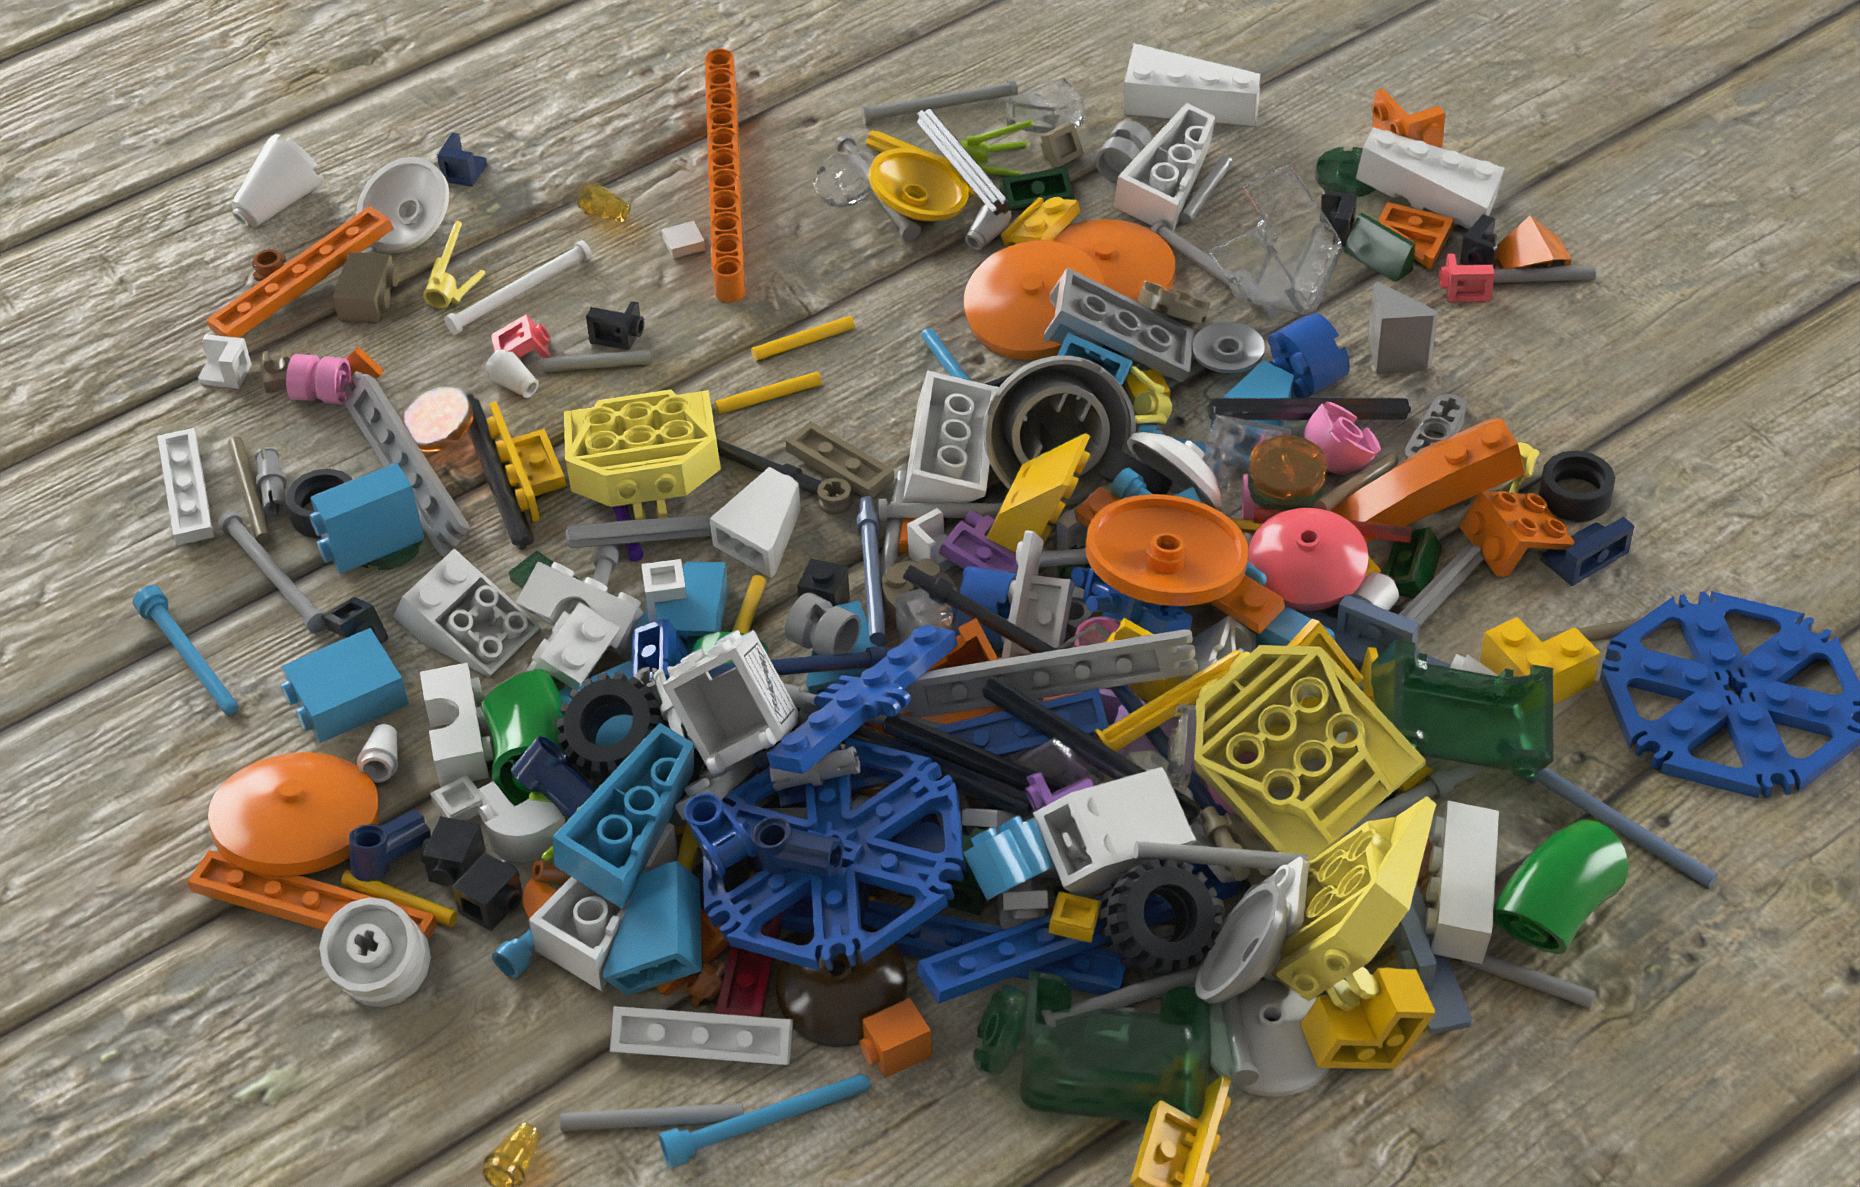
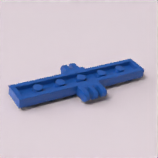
(857, 699)

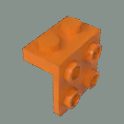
(1421, 126)
(1508, 525)

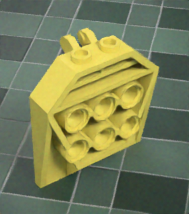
(641, 448)
(1326, 803)
(1353, 905)

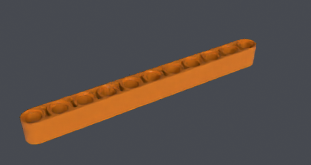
(724, 177)

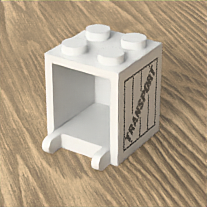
(737, 709)

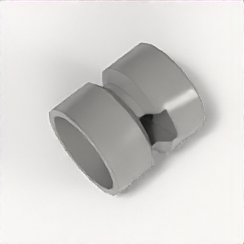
(1121, 148)
(821, 626)

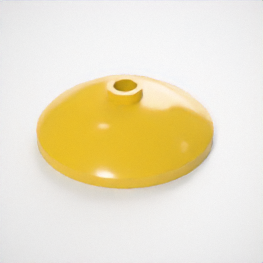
(918, 184)

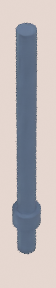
(868, 527)
(1625, 826)

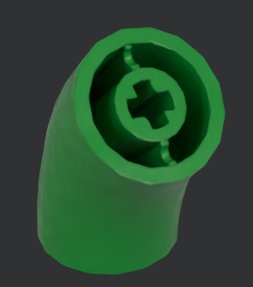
(516, 715)
(1562, 885)

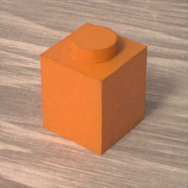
(896, 1038)

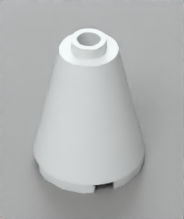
(275, 181)

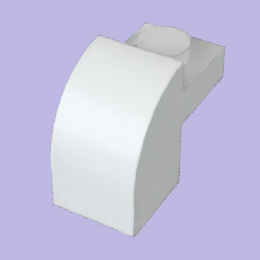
(518, 831)

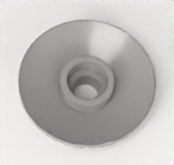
(1228, 347)

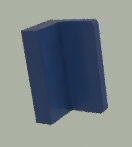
(1592, 551)

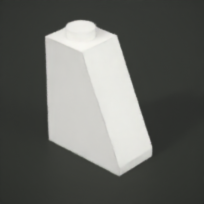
(758, 521)

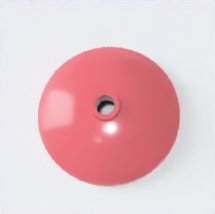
(1313, 572)

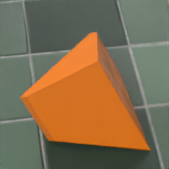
(1531, 245)

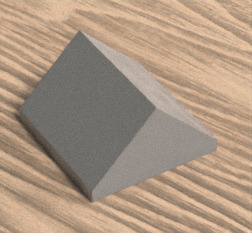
(1400, 332)

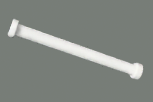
(456, 321)

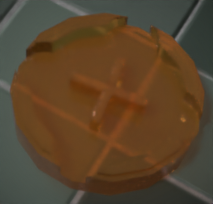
(438, 417)
(1288, 467)

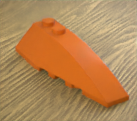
(1438, 477)

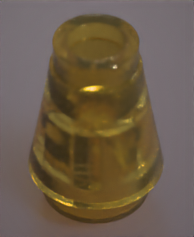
(602, 203)
(512, 1157)

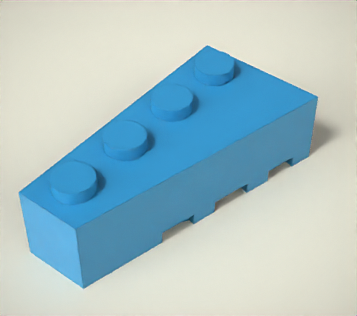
(625, 817)

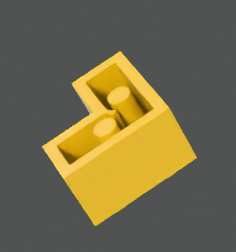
(1518, 648)
(1374, 1032)

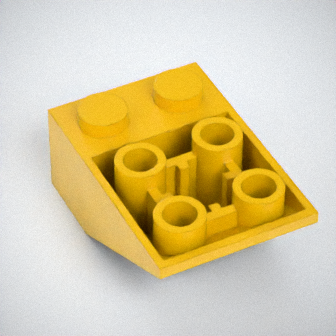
(1037, 493)

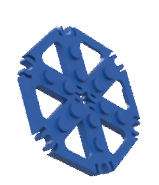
(1711, 707)
(866, 859)

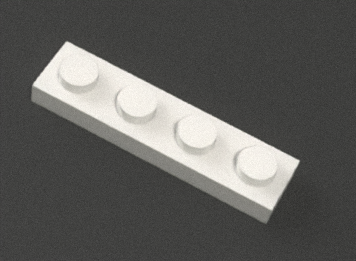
(185, 487)
(701, 1035)

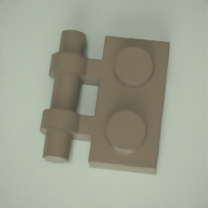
(1234, 833)

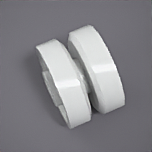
(375, 952)

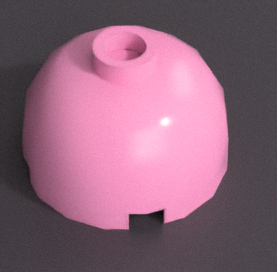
(1341, 441)

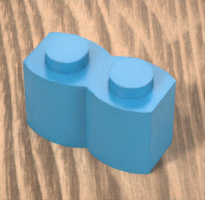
(1008, 857)

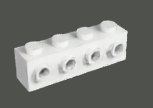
(1463, 882)

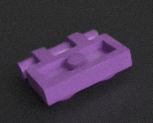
(970, 547)

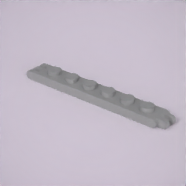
(395, 444)
(1055, 672)

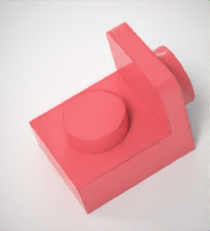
(1466, 282)
(523, 337)

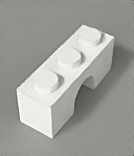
(556, 590)
(451, 701)

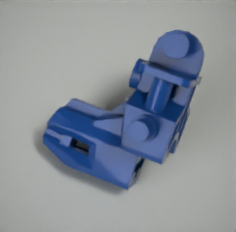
(1116, 605)

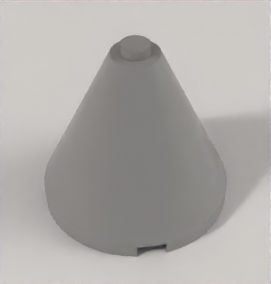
(1051, 405)

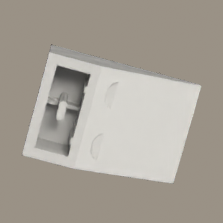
(465, 616)
(1096, 828)

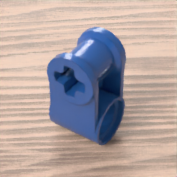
(717, 832)

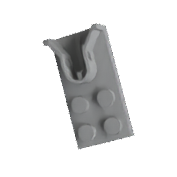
(1120, 323)

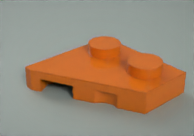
(1423, 228)

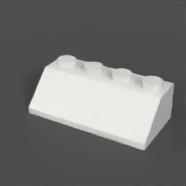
(948, 443)

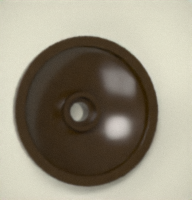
(832, 1007)

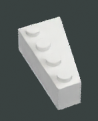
(1164, 81)
(1164, 172)
(1430, 176)
(581, 925)

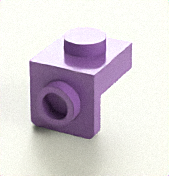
(1040, 796)

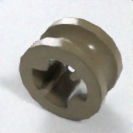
(837, 504)

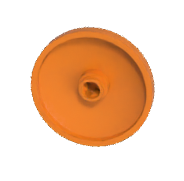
(1123, 253)
(1011, 292)
(1166, 550)
(292, 813)

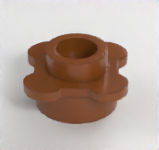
(266, 263)
(704, 983)

